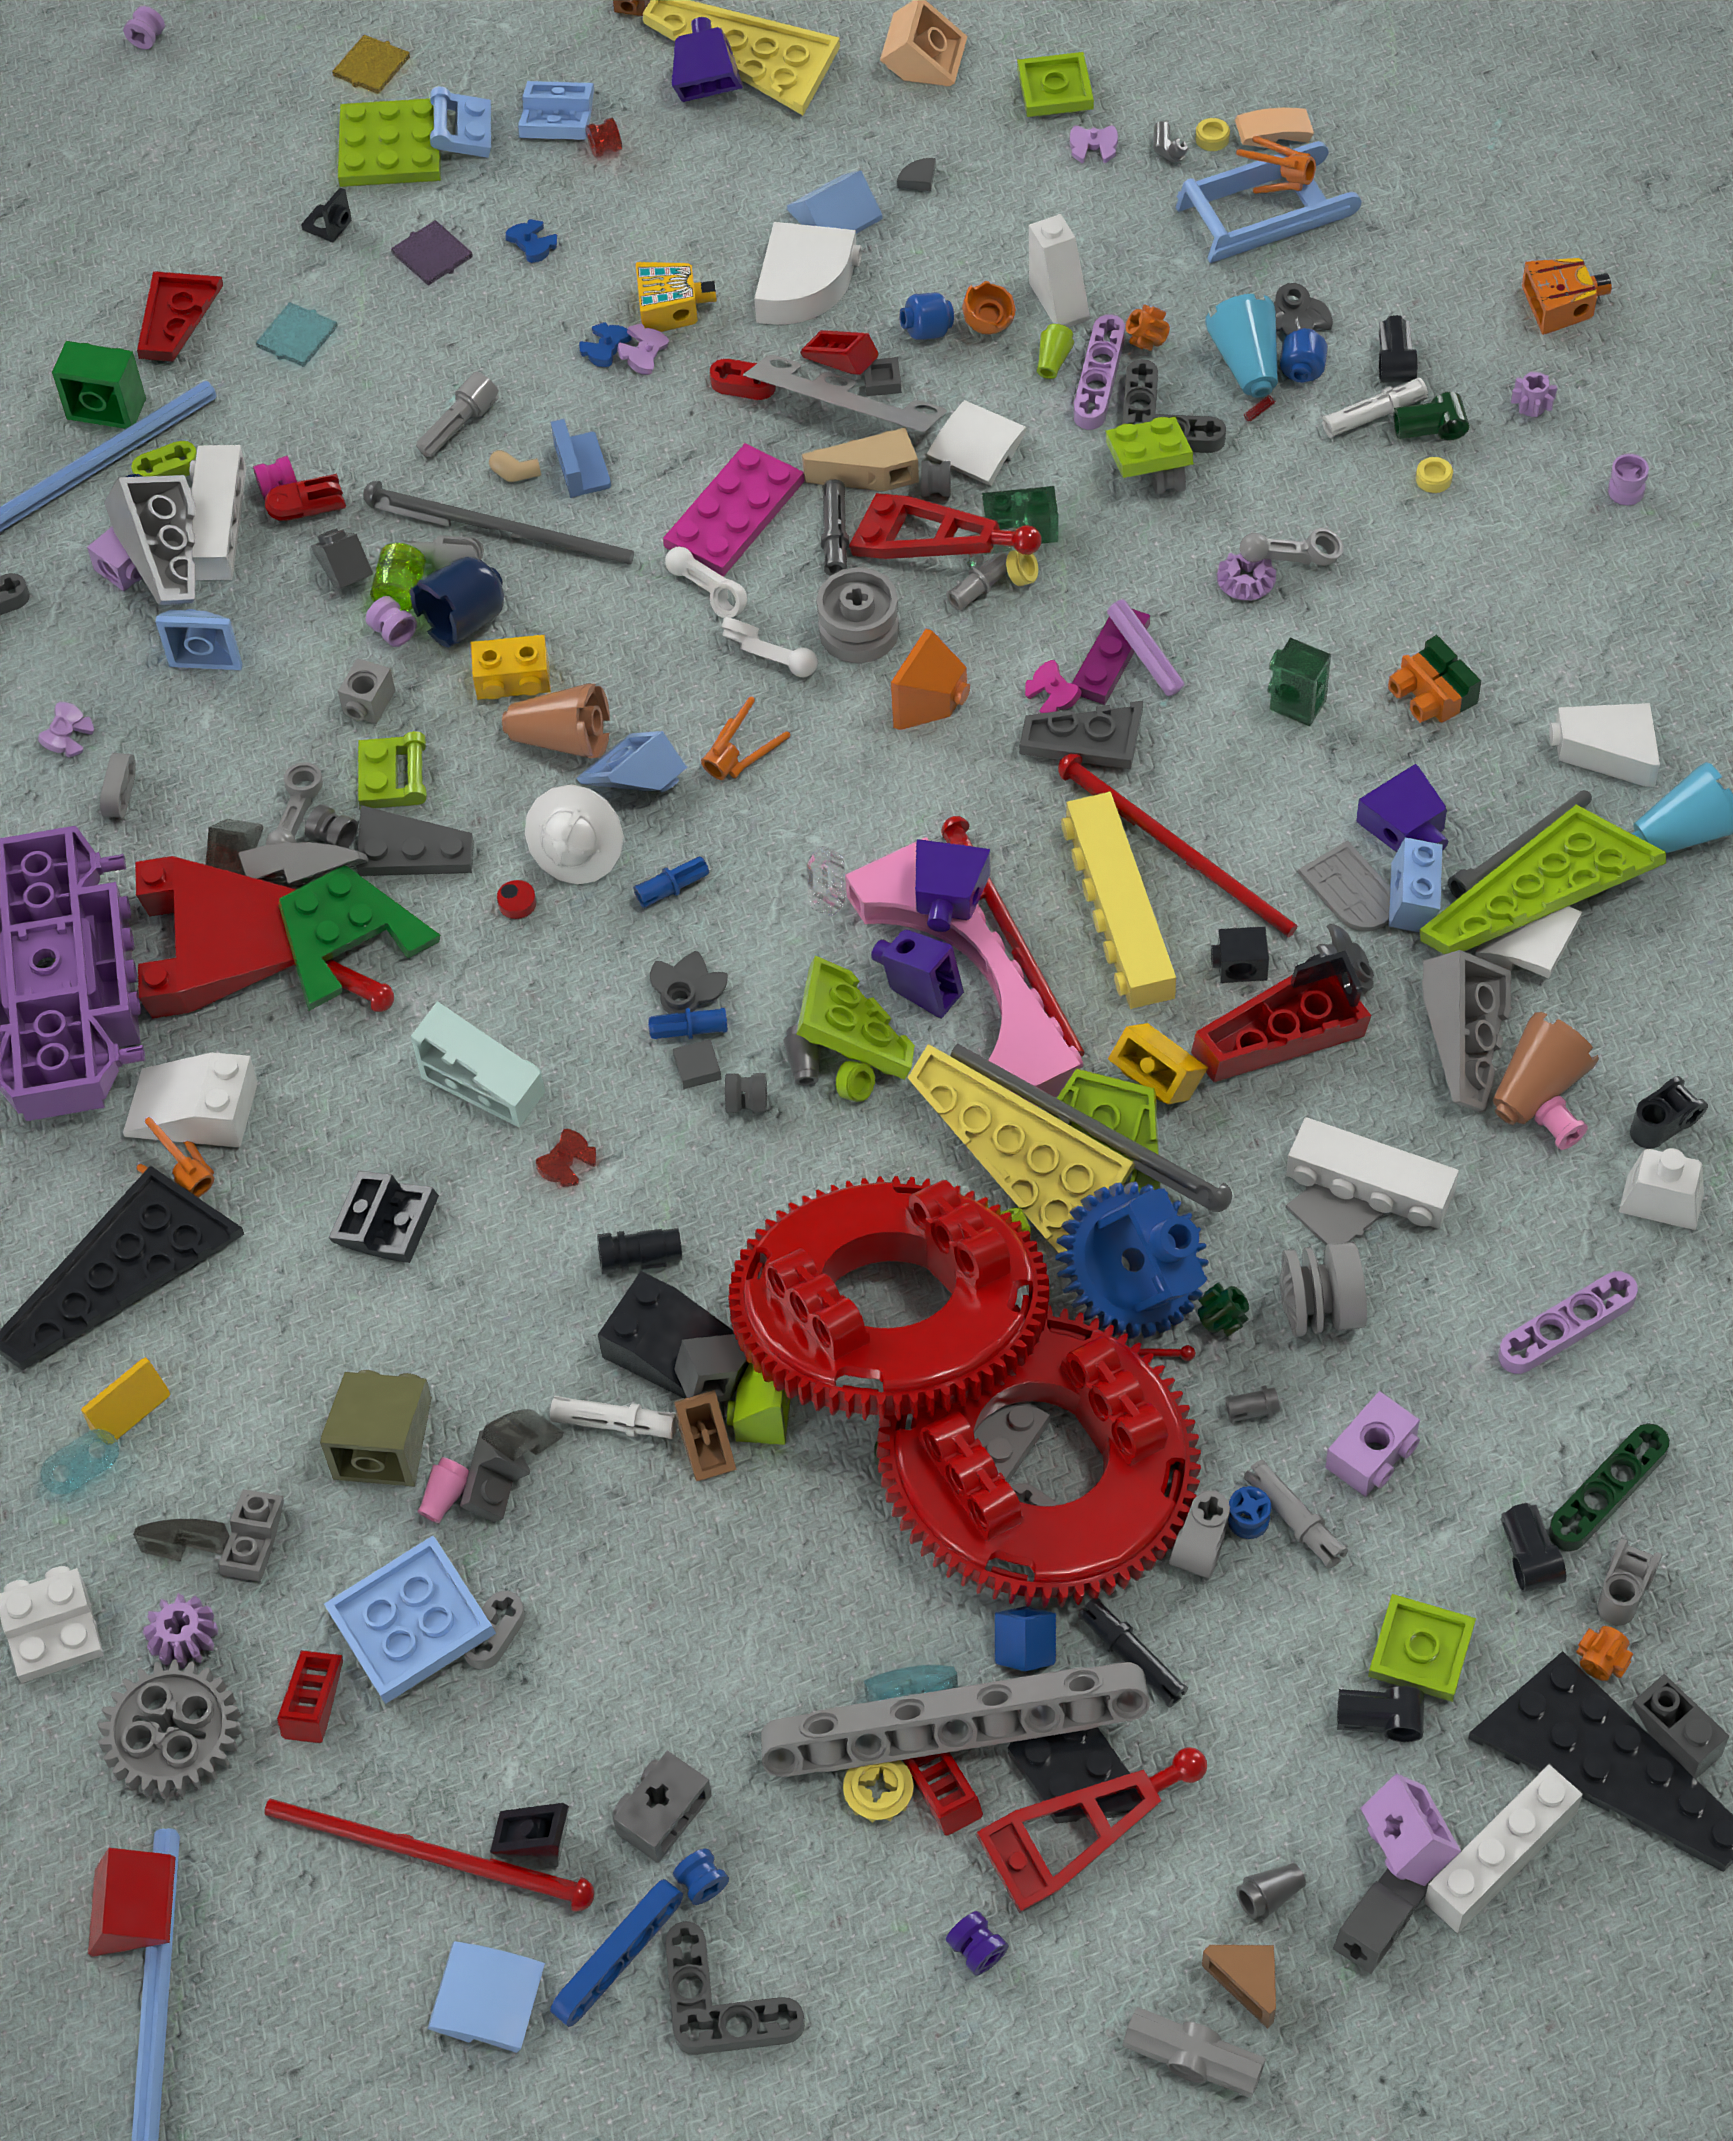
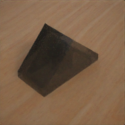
(227, 840)

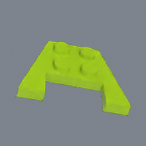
(1118, 1105)

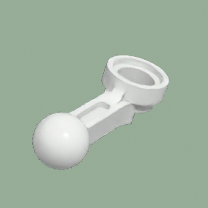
(682, 563)
(801, 661)

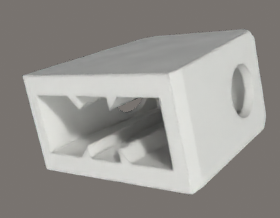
(1664, 1188)

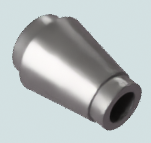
(803, 1057)
(1269, 1890)

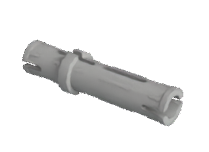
(1308, 1527)

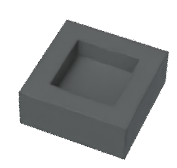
(883, 377)
(697, 1064)

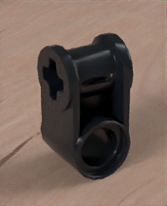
(1670, 1109)

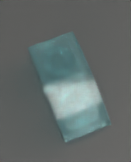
(910, 1681)

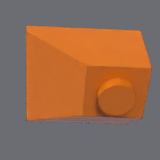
(928, 684)

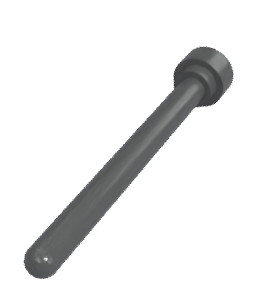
(1466, 879)

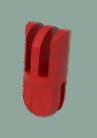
(305, 498)

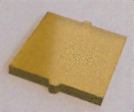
(371, 64)

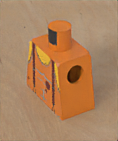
(1562, 292)

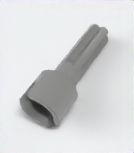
(472, 399)

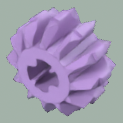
(180, 1630)

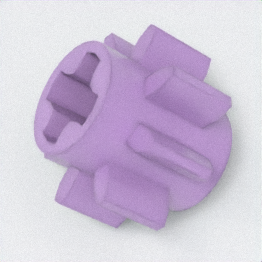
(1534, 394)

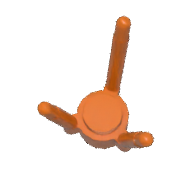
(1297, 168)
(723, 755)
(190, 1174)

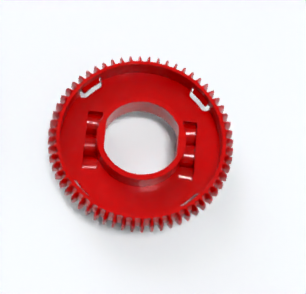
(809, 1335)
(969, 1513)

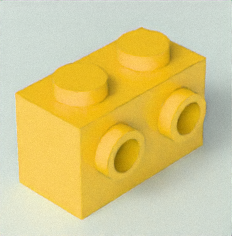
(510, 667)
(1157, 1063)

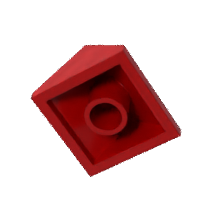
(131, 1901)

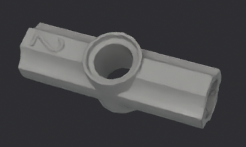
(1194, 2052)

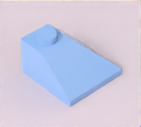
(198, 640)
(637, 763)

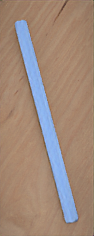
(105, 454)
(154, 2016)

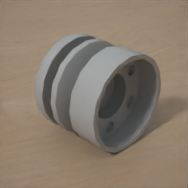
(1323, 1288)

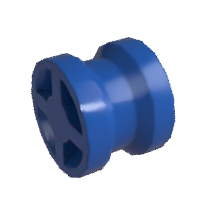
(1253, 1503)
(700, 1876)

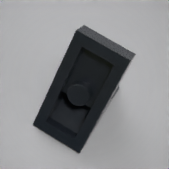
(531, 1832)

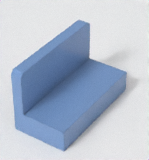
(580, 460)

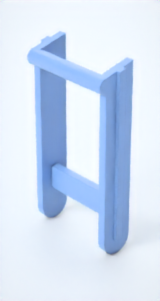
(1316, 213)

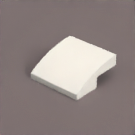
(977, 442)
(1534, 945)

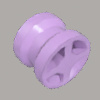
(144, 27)

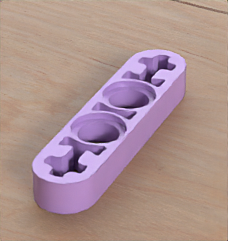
(1099, 371)
(1570, 1325)

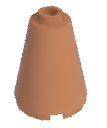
(562, 721)
(1541, 1068)

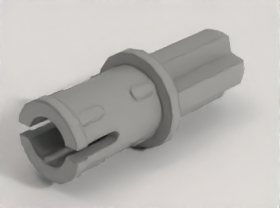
(978, 582)

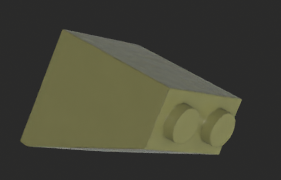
(377, 1428)

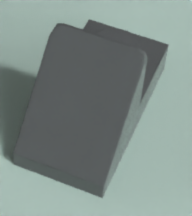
(491, 1481)

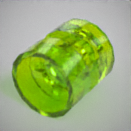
(398, 571)

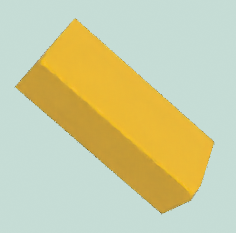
(126, 1400)

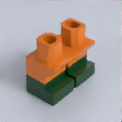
(1437, 680)

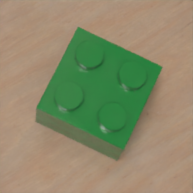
(99, 385)

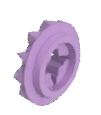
(1243, 586)

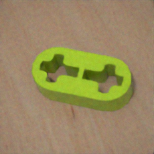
(165, 460)

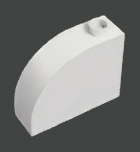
(804, 272)

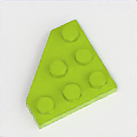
(848, 1022)

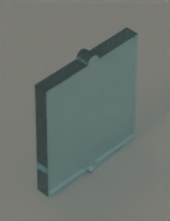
(296, 334)

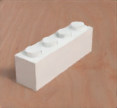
(218, 496)
(1372, 1172)
(1503, 1848)

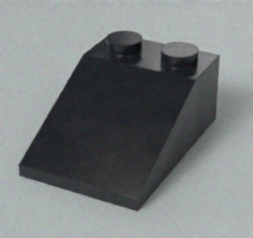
(649, 1329)

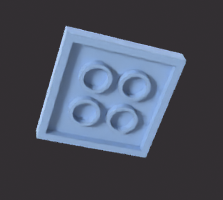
(409, 1619)

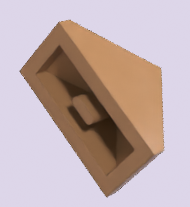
(704, 1435)
(1247, 1975)

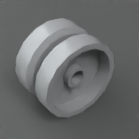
(858, 615)

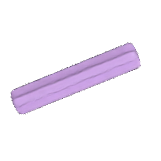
(1145, 647)

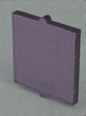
(431, 252)

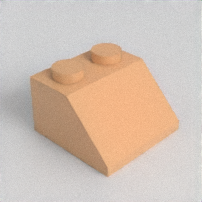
(923, 45)

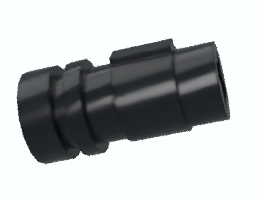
(643, 1249)

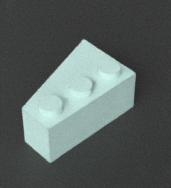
(475, 1066)

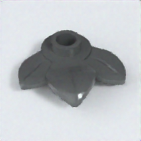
(1305, 313)
(1342, 942)
(686, 980)

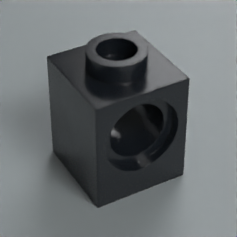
(1241, 954)

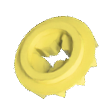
(860, 1799)

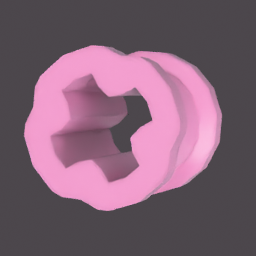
(1560, 1122)

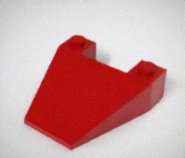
(224, 933)

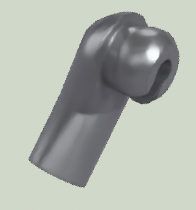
(1164, 146)

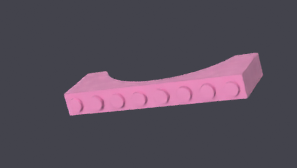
(1028, 1039)

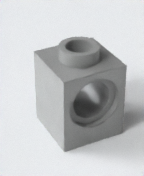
(366, 691)

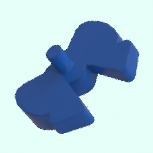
(525, 237)
(602, 353)

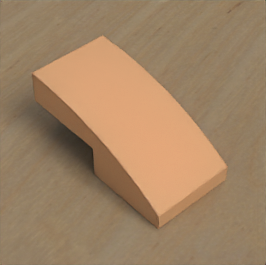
(1274, 124)

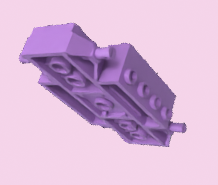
(66, 1019)

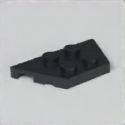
(1070, 1763)

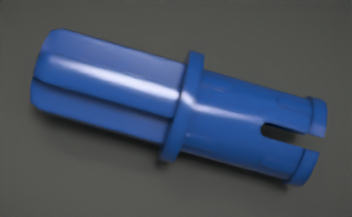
(670, 881)
(687, 1023)

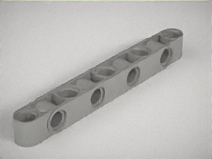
(954, 1719)

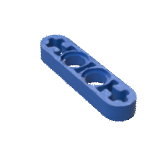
(616, 1953)

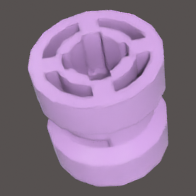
(1628, 479)
(387, 617)

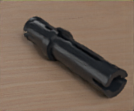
(1121, 1640)

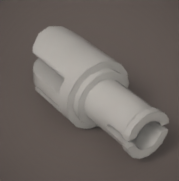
(448, 549)

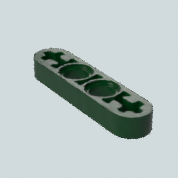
(1612, 1489)

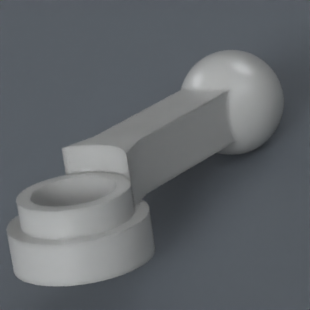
(1256, 547)
(299, 801)

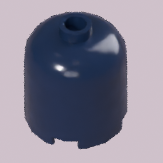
(458, 599)

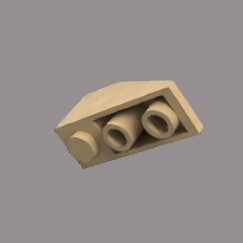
(867, 463)

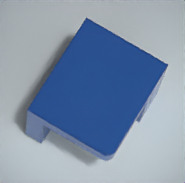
(1025, 1638)

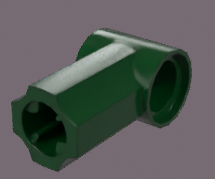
(1442, 417)

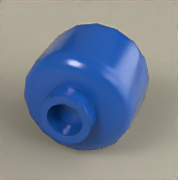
(927, 316)
(1303, 355)

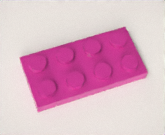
(735, 508)

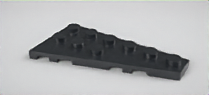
(129, 1253)
(1609, 1758)

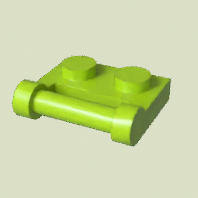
(380, 771)

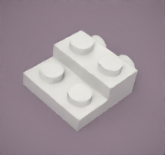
(49, 1623)

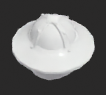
(574, 834)

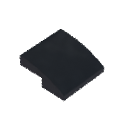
(383, 1216)

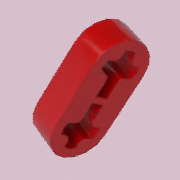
(737, 384)

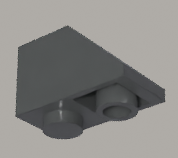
(342, 557)
(710, 1365)
(1680, 1726)

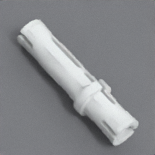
(1374, 407)
(621, 1418)

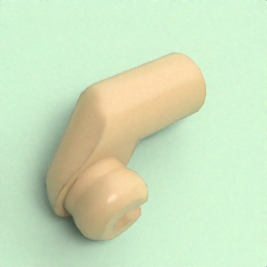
(511, 469)

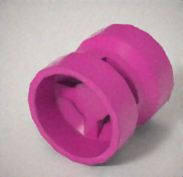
(274, 474)

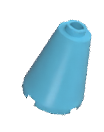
(1247, 341)
(1689, 813)

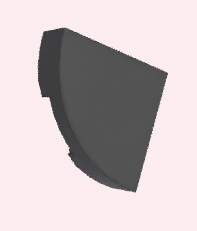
(917, 175)

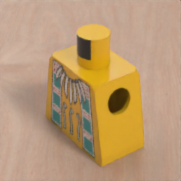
(670, 295)

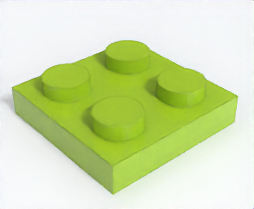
(1055, 84)
(1149, 446)
(1422, 1647)

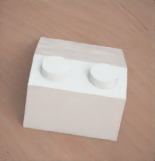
(195, 1099)

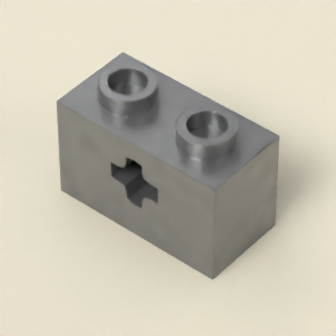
(658, 1828)

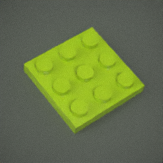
(387, 143)

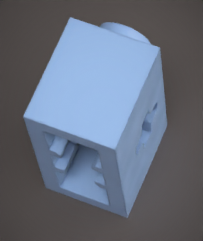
(1415, 884)

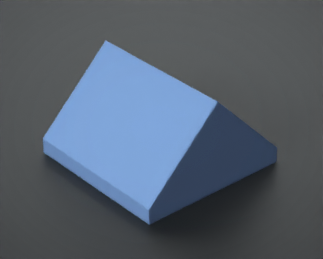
(839, 204)

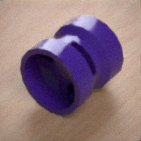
(977, 1943)

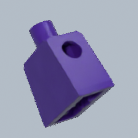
(704, 63)
(1403, 809)
(949, 881)
(921, 970)

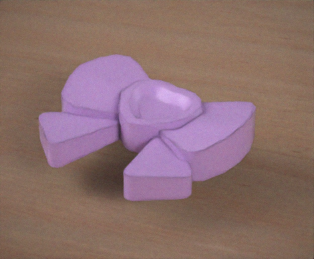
(1094, 139)
(642, 357)
(66, 720)

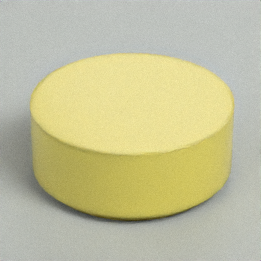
(1212, 134)
(1434, 475)
(1021, 568)

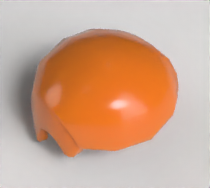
(988, 308)

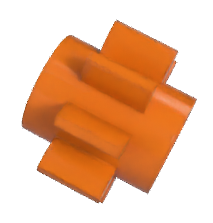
(1147, 327)
(1604, 1653)

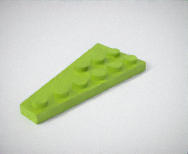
(1552, 871)

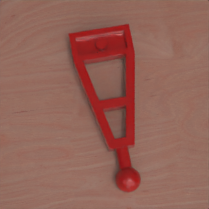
(888, 512)
(1019, 1860)

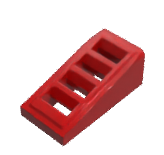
(846, 350)
(309, 1722)
(955, 1809)

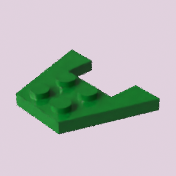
(336, 916)

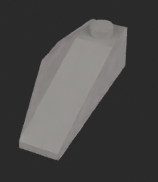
(156, 530)
(1466, 1009)

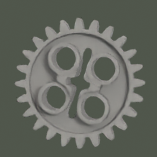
(154, 1763)

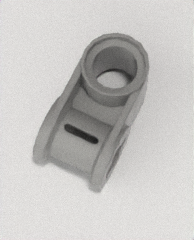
(1201, 1539)
(1628, 1576)

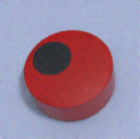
(516, 899)

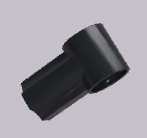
(1396, 356)
(1534, 1558)
(1393, 1712)

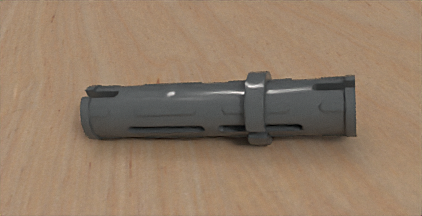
(834, 539)

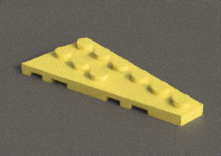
(768, 54)
(1024, 1148)

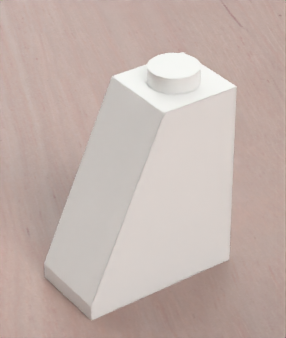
(1057, 271)
(1609, 740)

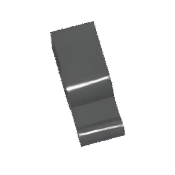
(1378, 1920)

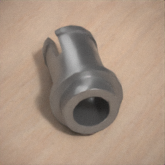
(1253, 1404)

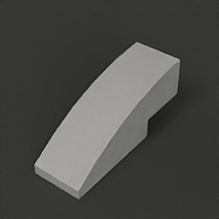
(298, 861)

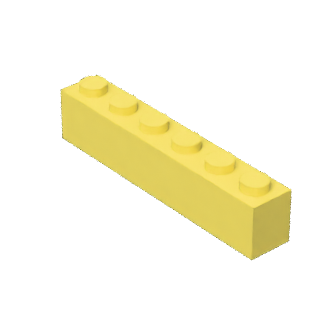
(1119, 901)

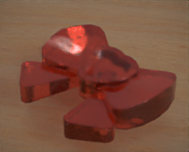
(556, 1164)

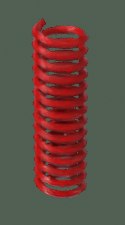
(1257, 408)

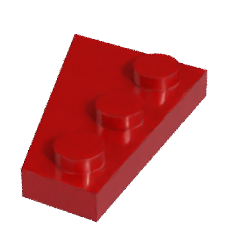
(173, 312)

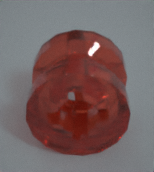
(603, 137)

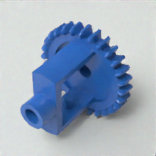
(1157, 1247)

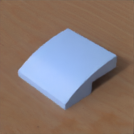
(556, 110)
(486, 1996)

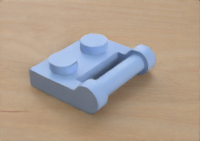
(471, 123)

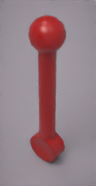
(1187, 1352)

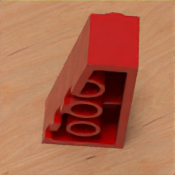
(1279, 1027)

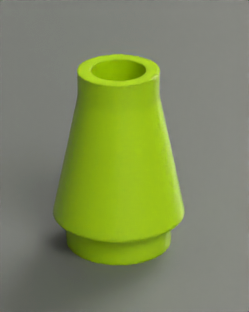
(1054, 348)

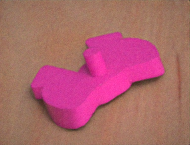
(1048, 678)

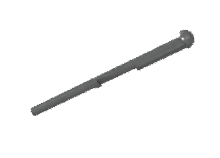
(444, 514)
(1145, 1160)

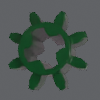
(1223, 1309)

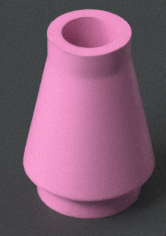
(443, 1489)

